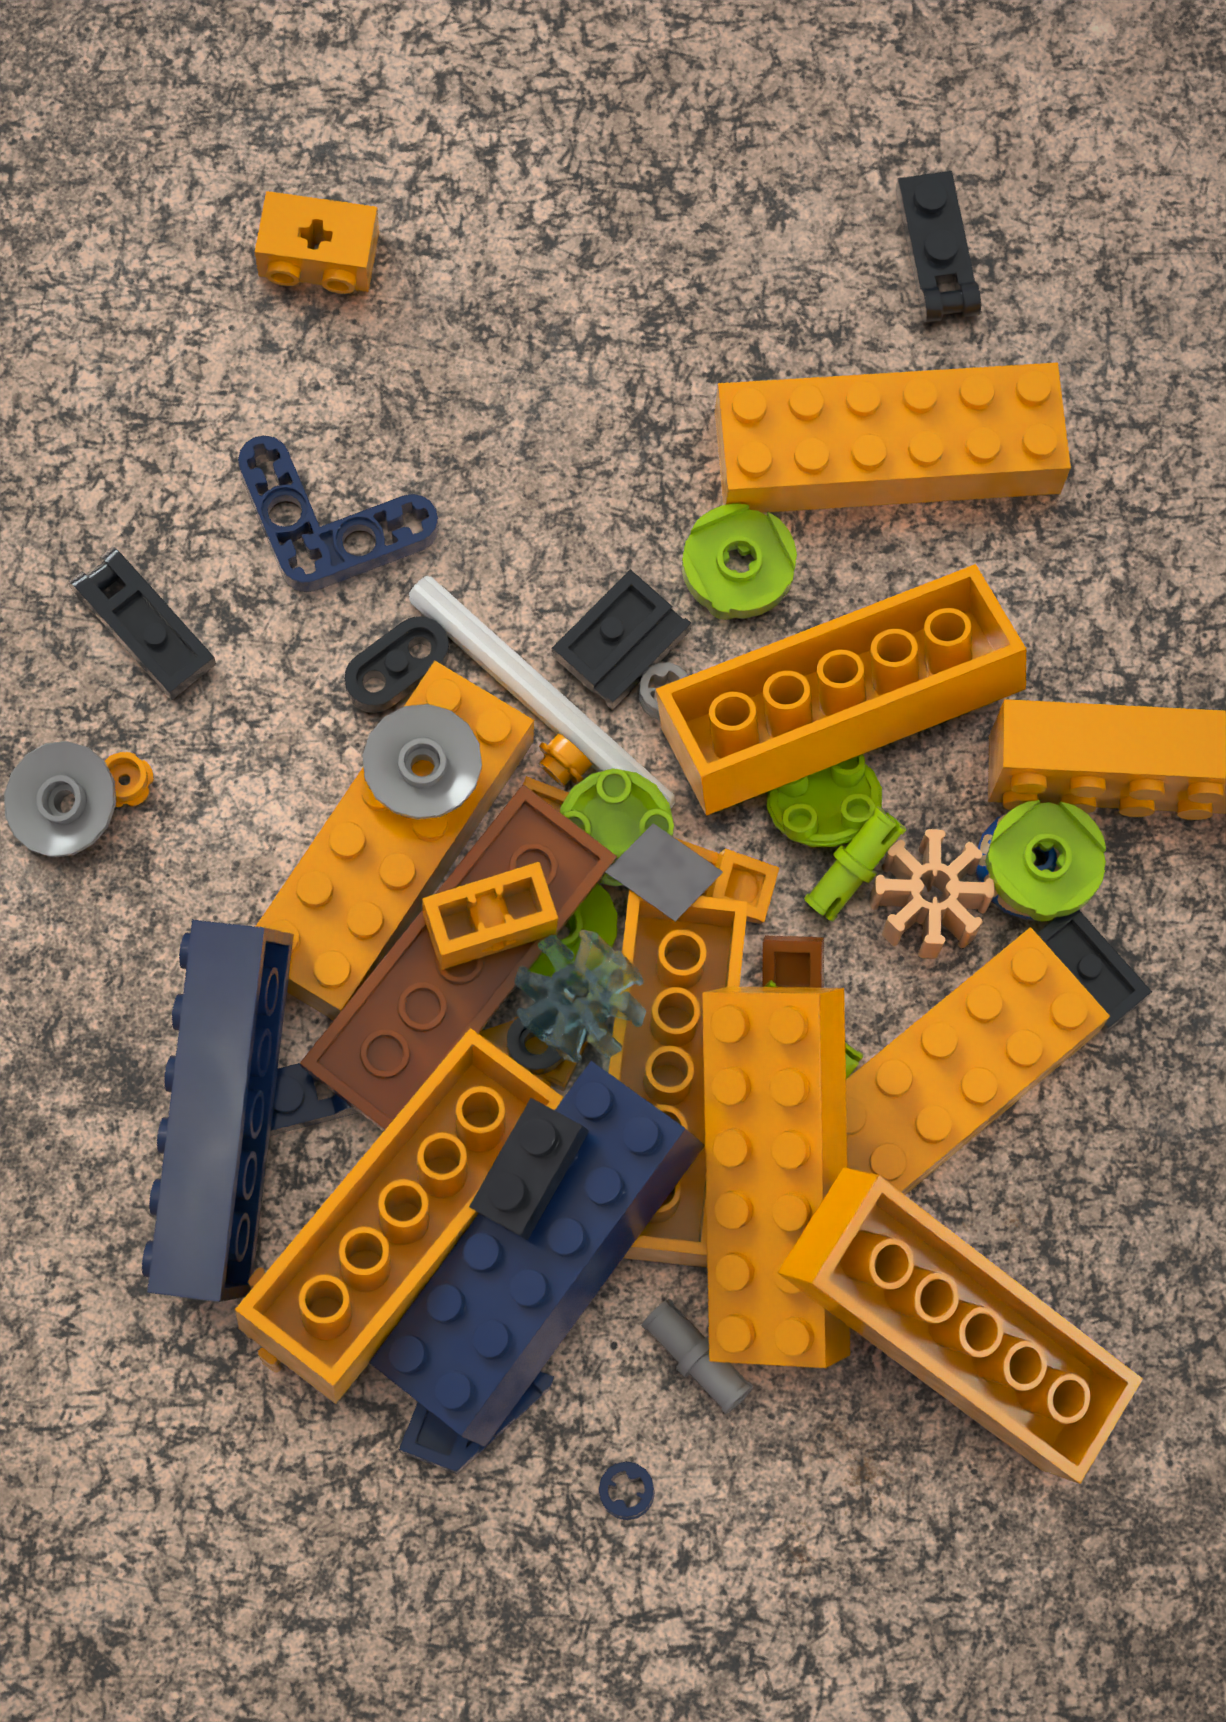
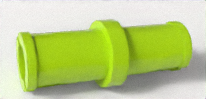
(855, 864)

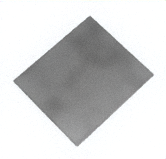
(664, 872)

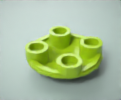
(826, 805)
(617, 810)

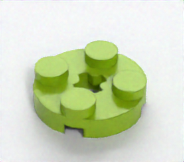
(750, 532)
(1044, 892)

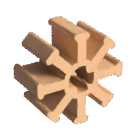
(908, 887)

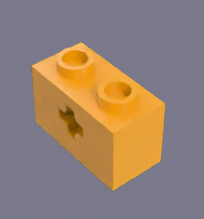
(296, 223)
(490, 915)

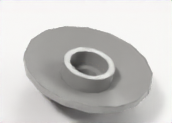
(417, 735)
(38, 789)

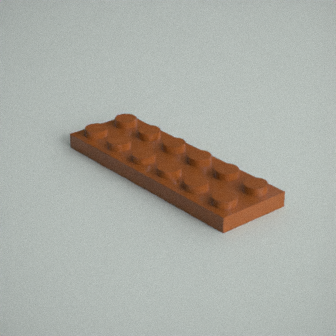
(415, 1012)

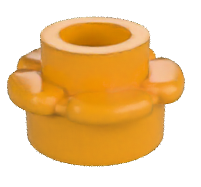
(563, 761)
(140, 777)

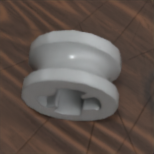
(659, 675)

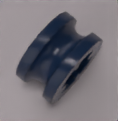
(634, 1473)

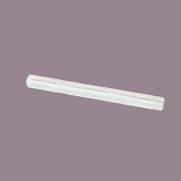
(524, 681)

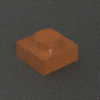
(793, 961)

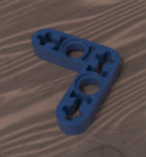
(328, 540)

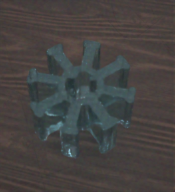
(589, 972)

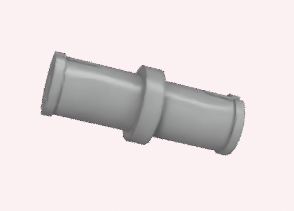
(692, 1354)

